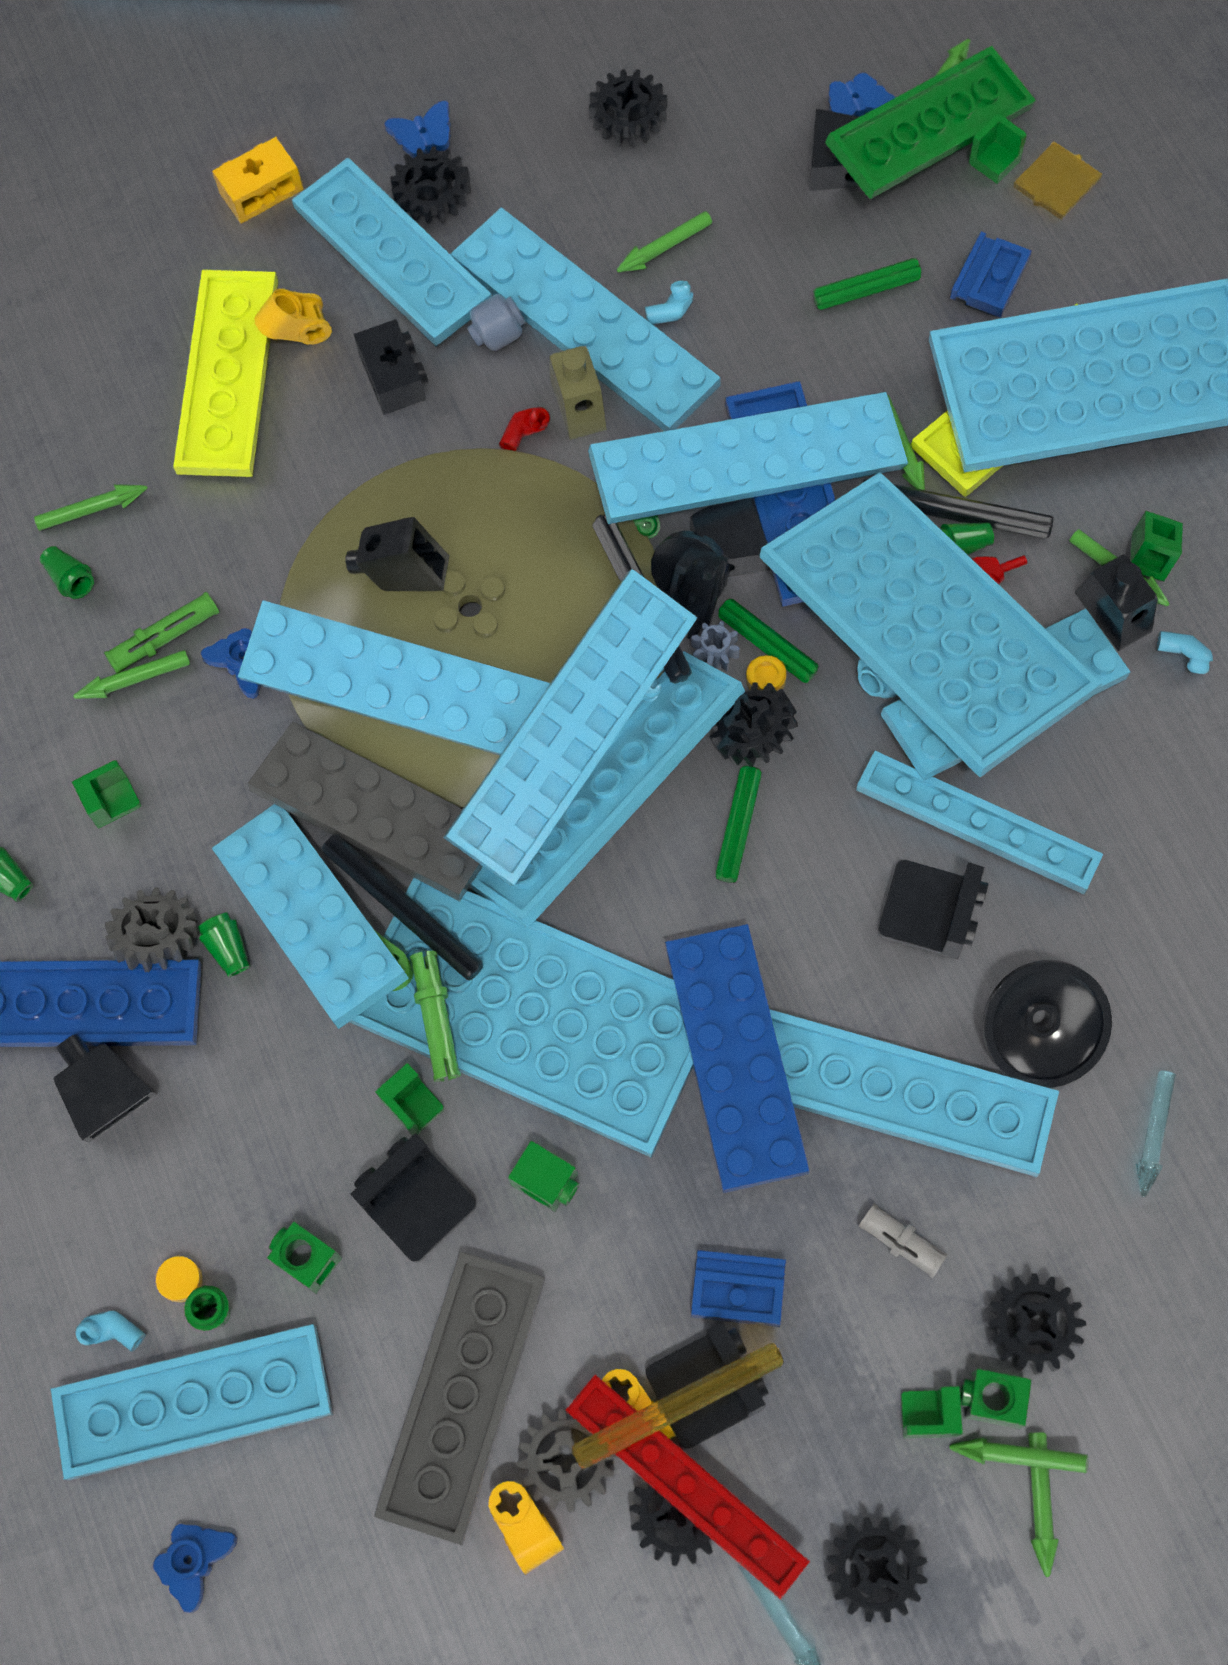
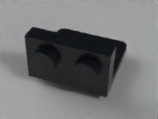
(932, 907)
(413, 1198)
(695, 1362)

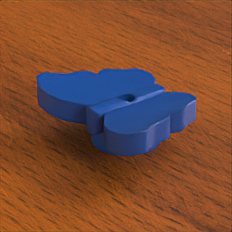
(857, 96)
(422, 132)
(228, 654)
(186, 1579)

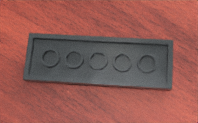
(366, 808)
(460, 1398)

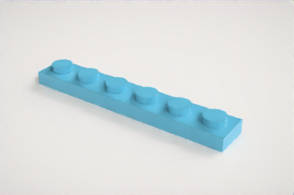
(980, 822)

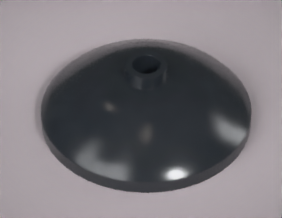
(1068, 1037)

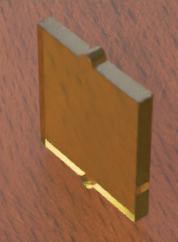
(1057, 180)

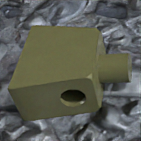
(574, 381)

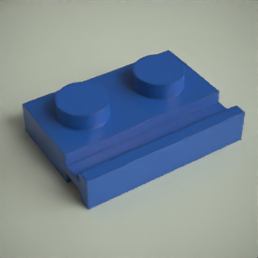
(991, 274)
(738, 1288)

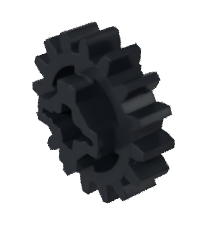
(628, 106)
(430, 184)
(755, 725)
(1049, 1337)
(649, 1523)
(864, 1587)

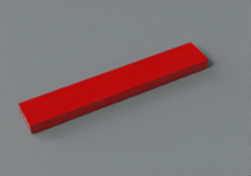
(695, 1493)

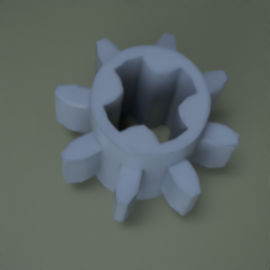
(711, 641)

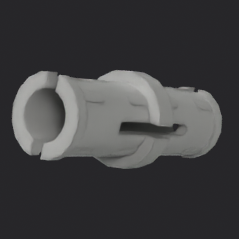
(903, 1240)

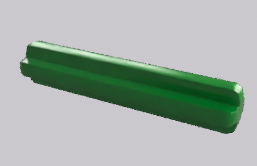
(867, 283)
(768, 640)
(738, 824)

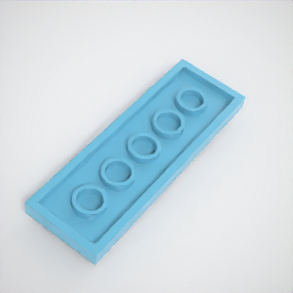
(391, 251)
(1076, 633)
(310, 915)
(190, 1402)

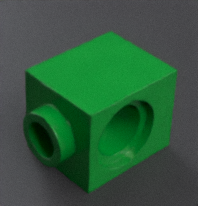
(544, 1177)
(316, 1270)
(1016, 1394)

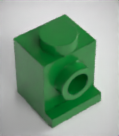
(1156, 545)

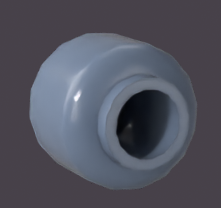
(496, 322)

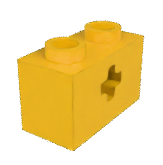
(258, 180)

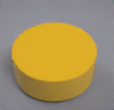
(766, 670)
(178, 1278)

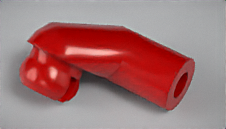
(524, 424)

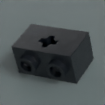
(390, 366)

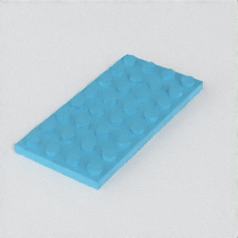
(1086, 375)
(930, 623)
(548, 1020)

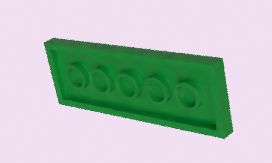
(928, 122)

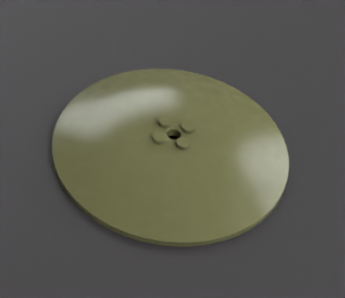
(514, 546)

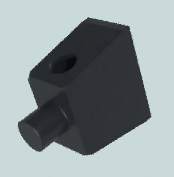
(826, 168)
(737, 533)
(400, 557)
(1116, 597)
(98, 1087)

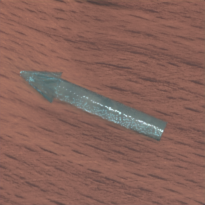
(1149, 1166)
(784, 1622)

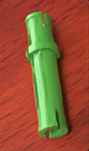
(120, 658)
(432, 997)

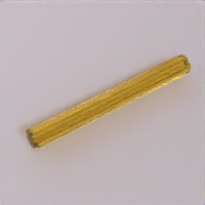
(677, 1405)

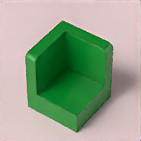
(997, 148)
(106, 794)
(409, 1100)
(932, 1413)

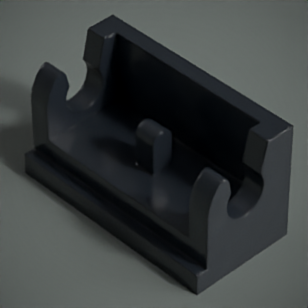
(698, 584)

